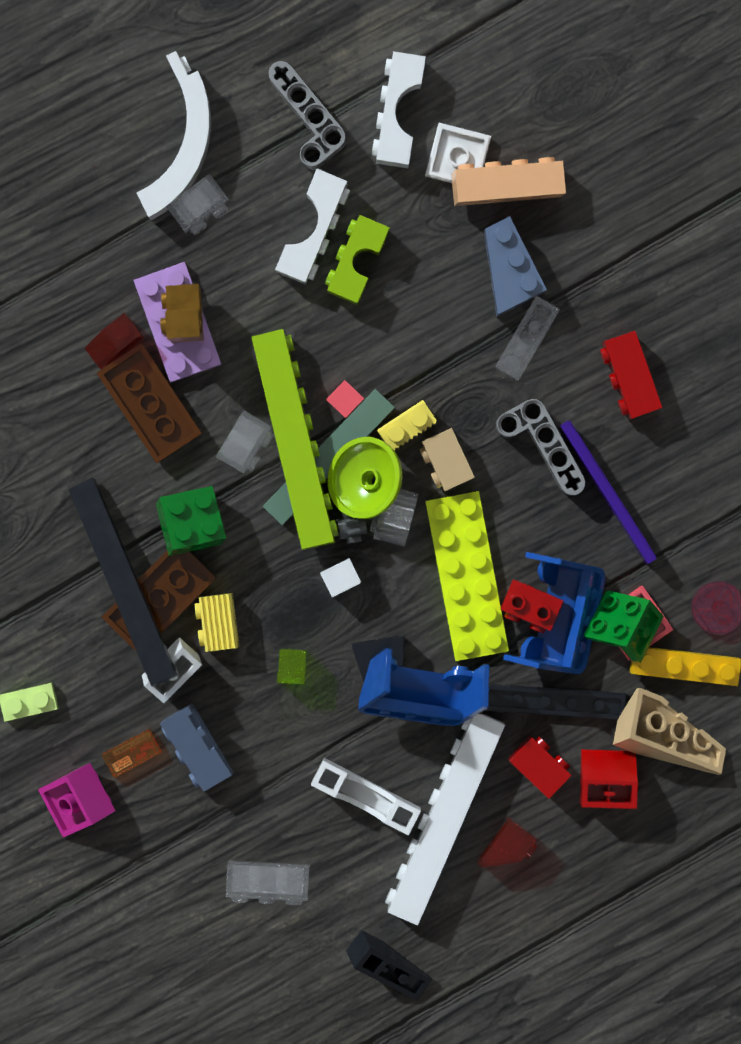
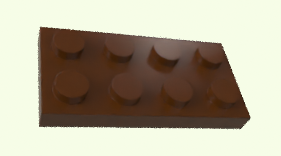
(149, 403)
(168, 588)

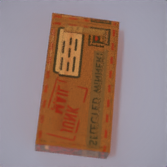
(131, 753)

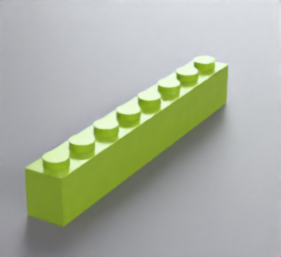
(293, 439)

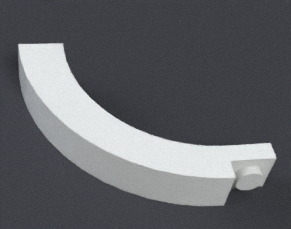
(193, 149)

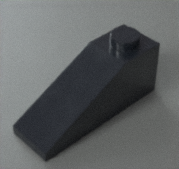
(387, 965)

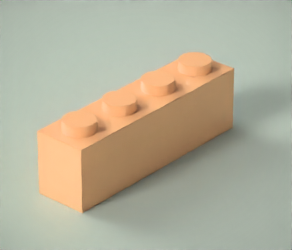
(508, 182)

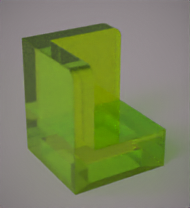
(292, 666)

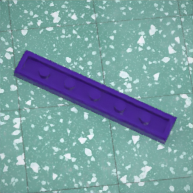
(607, 492)

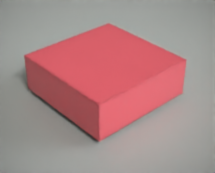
(345, 399)

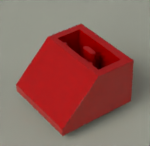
(608, 779)

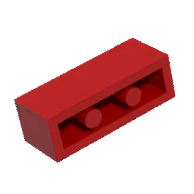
(630, 375)

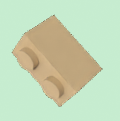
(447, 460)

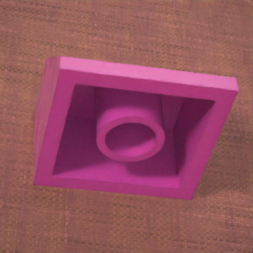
(76, 800)

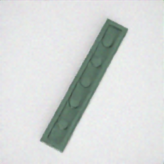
(358, 424)

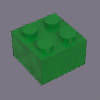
(190, 520)

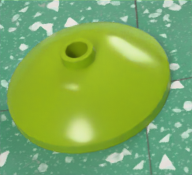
(352, 476)

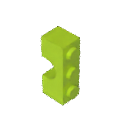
(364, 236)

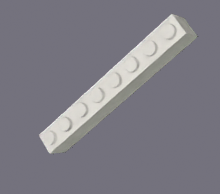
(445, 817)

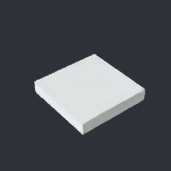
(453, 148)

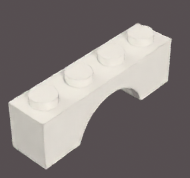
(405, 75)
(299, 259)
(366, 795)

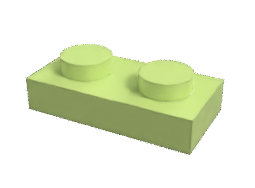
(28, 702)

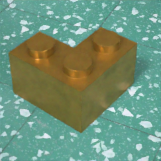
(183, 314)

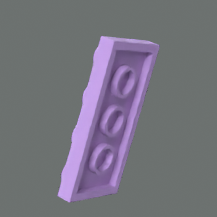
(179, 358)

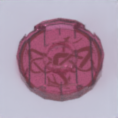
(717, 607)

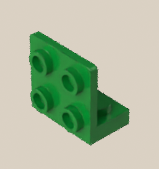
(625, 623)

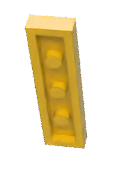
(688, 666)

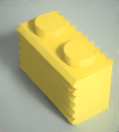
(407, 425)
(217, 622)

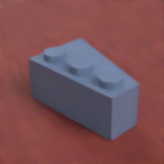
(511, 268)
(196, 747)

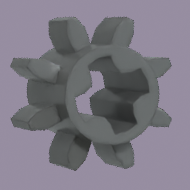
(351, 528)

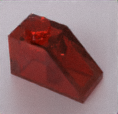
(113, 341)
(508, 845)

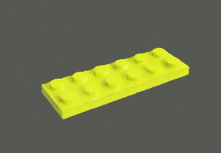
(467, 576)

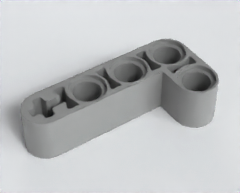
(303, 110)
(546, 449)

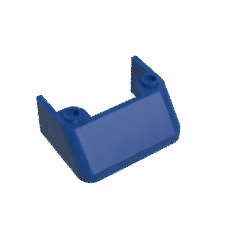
(565, 646)
(422, 694)

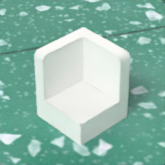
(340, 577)

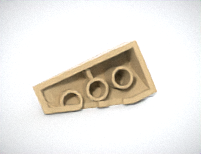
(659, 732)

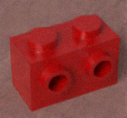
(531, 605)
(540, 766)

